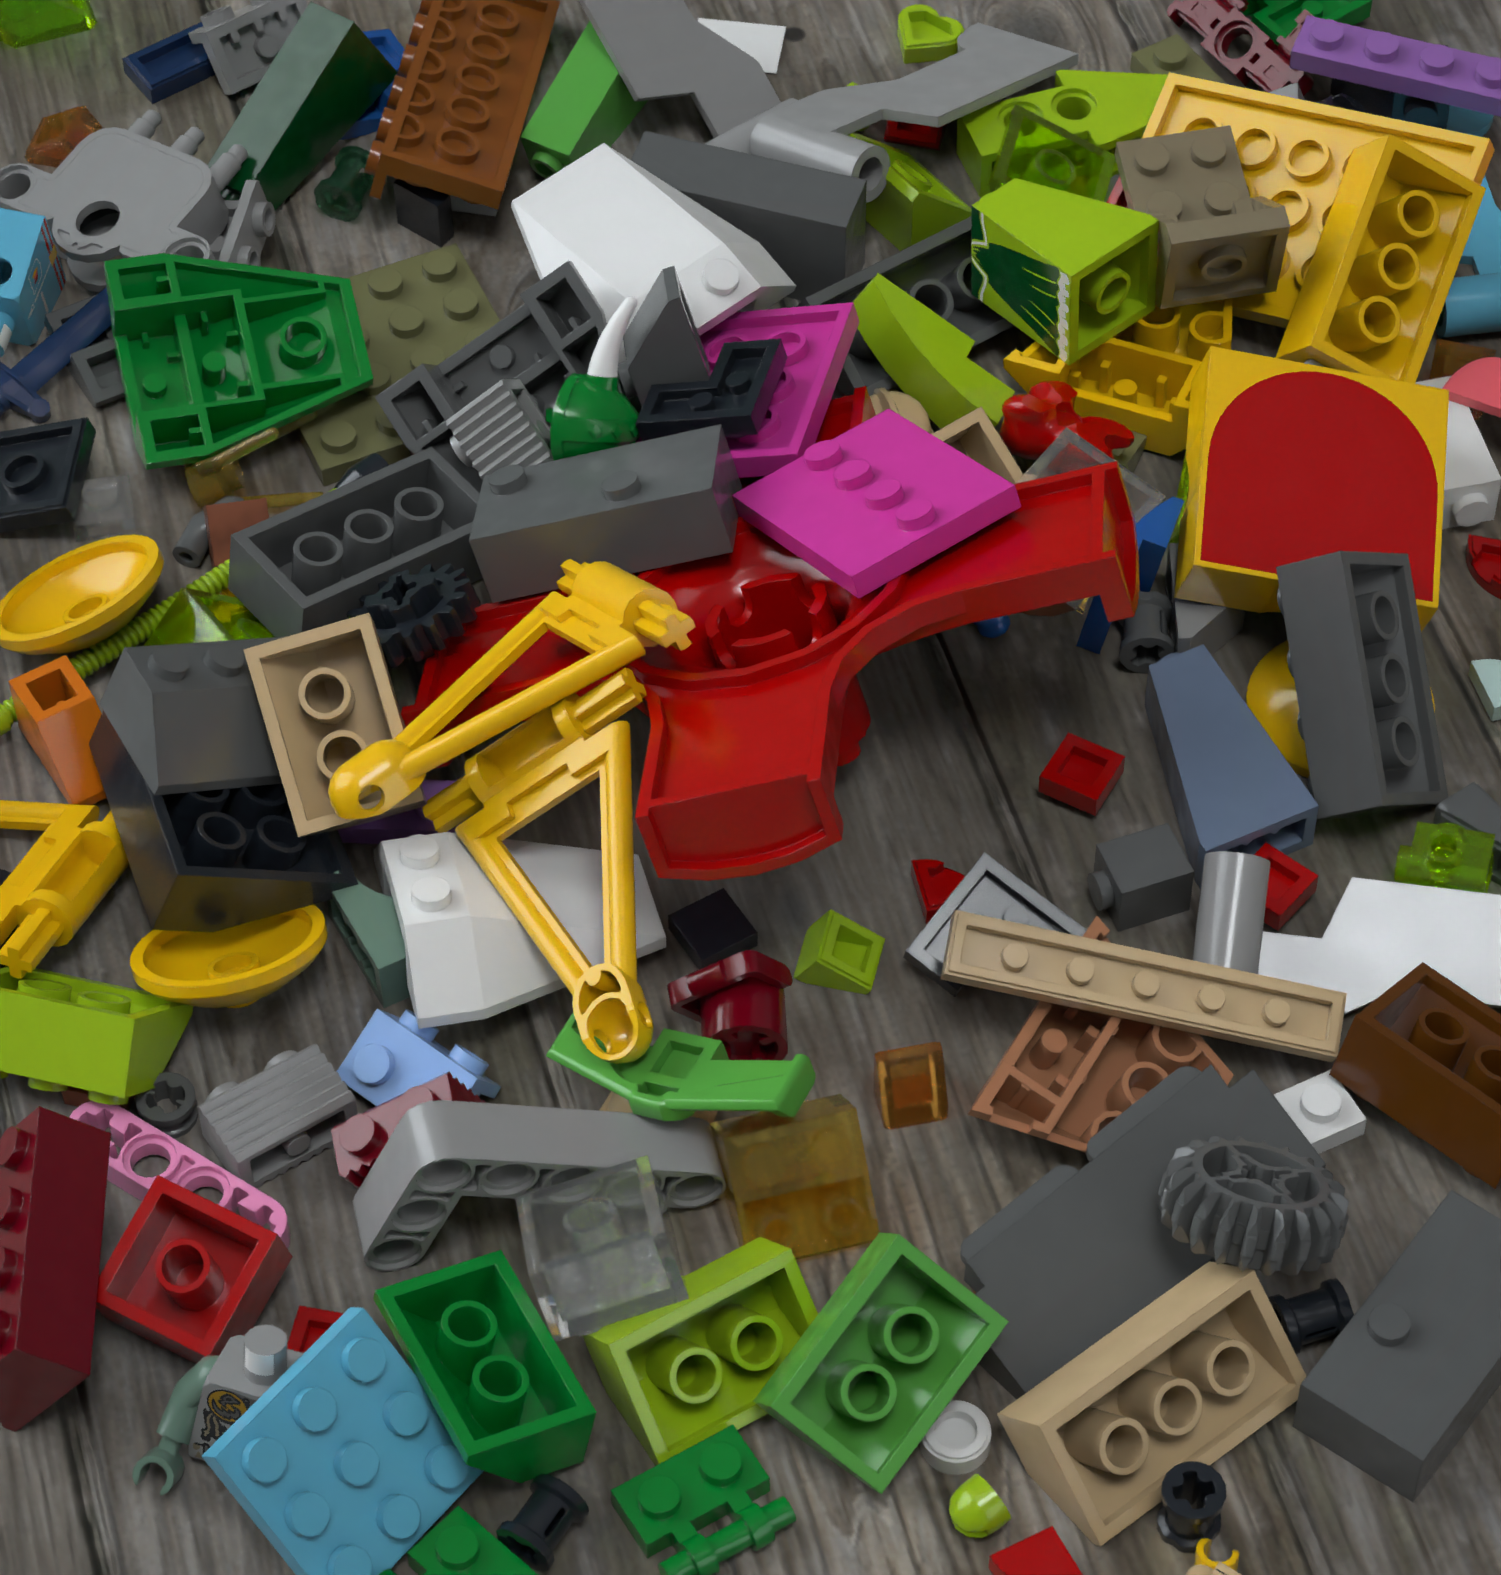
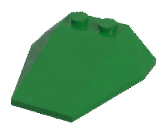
(227, 350)

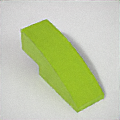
(926, 355)

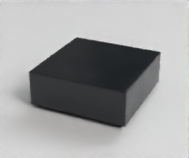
(424, 212)
(712, 929)

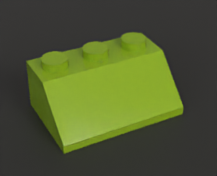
(86, 1034)
(705, 1358)

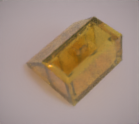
(798, 1177)

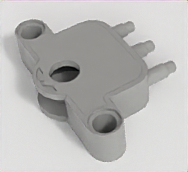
(126, 197)

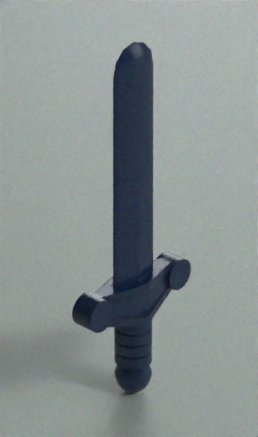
(22, 381)

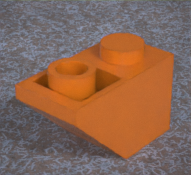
(58, 722)

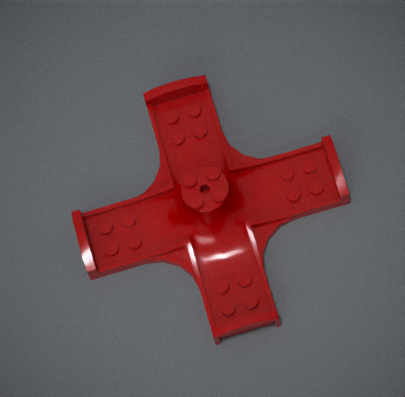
(770, 683)

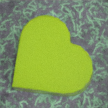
(926, 35)

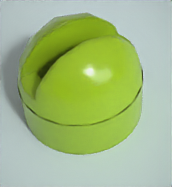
(977, 1508)

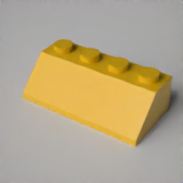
(1383, 263)

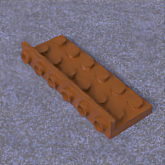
(462, 97)

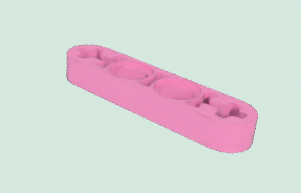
(185, 1169)

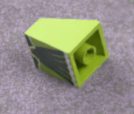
(1063, 265)

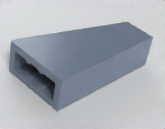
(1221, 764)

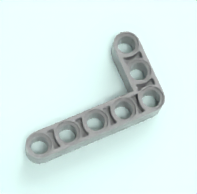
(510, 1151)

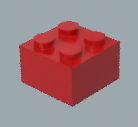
(189, 1272)

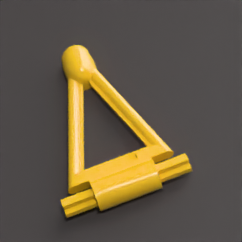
(605, 615)
(525, 778)
(57, 878)

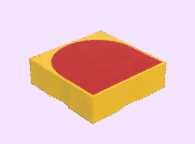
(1304, 467)

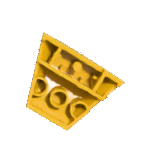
(1139, 373)

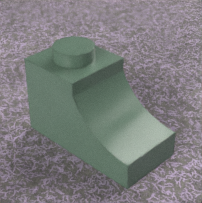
(374, 939)

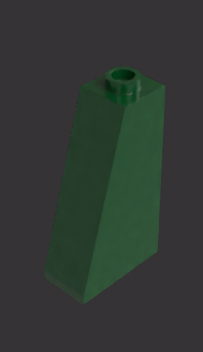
(305, 103)

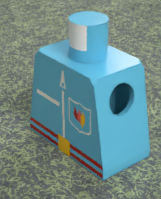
(28, 277)

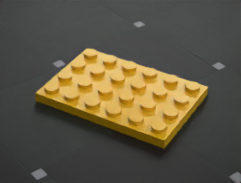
(1297, 158)

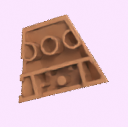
(1083, 1069)

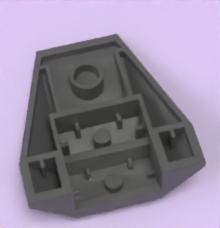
(535, 343)

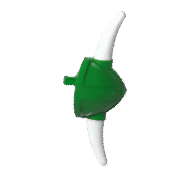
(589, 406)

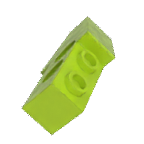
(1086, 103)

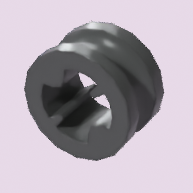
(181, 1093)

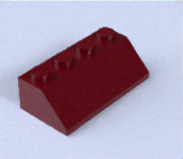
(48, 1258)

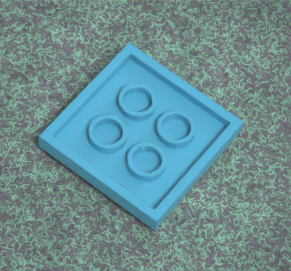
(343, 1456)

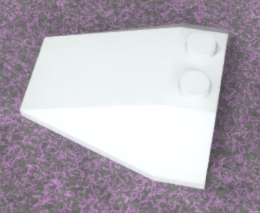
(629, 226)
(467, 945)

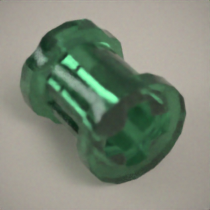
(346, 183)

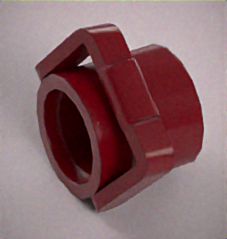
(738, 1003)

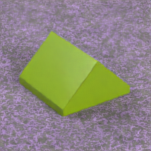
(912, 202)

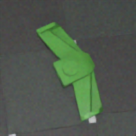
(689, 1075)

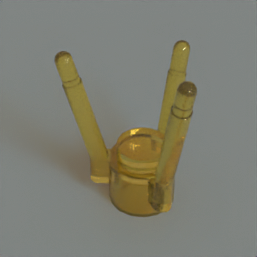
(222, 474)

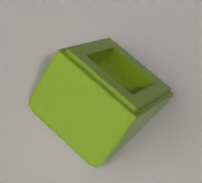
(839, 954)

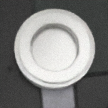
(957, 1439)

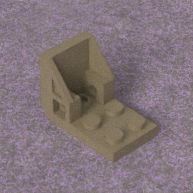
(1210, 230)

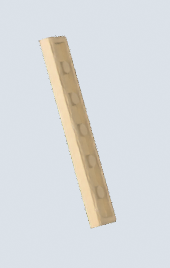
(1144, 986)

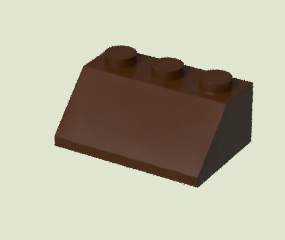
(1433, 1066)

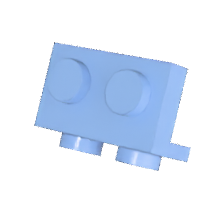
(398, 1055)

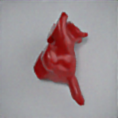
(1042, 415)

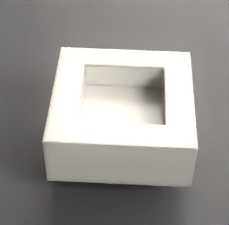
(1323, 1111)

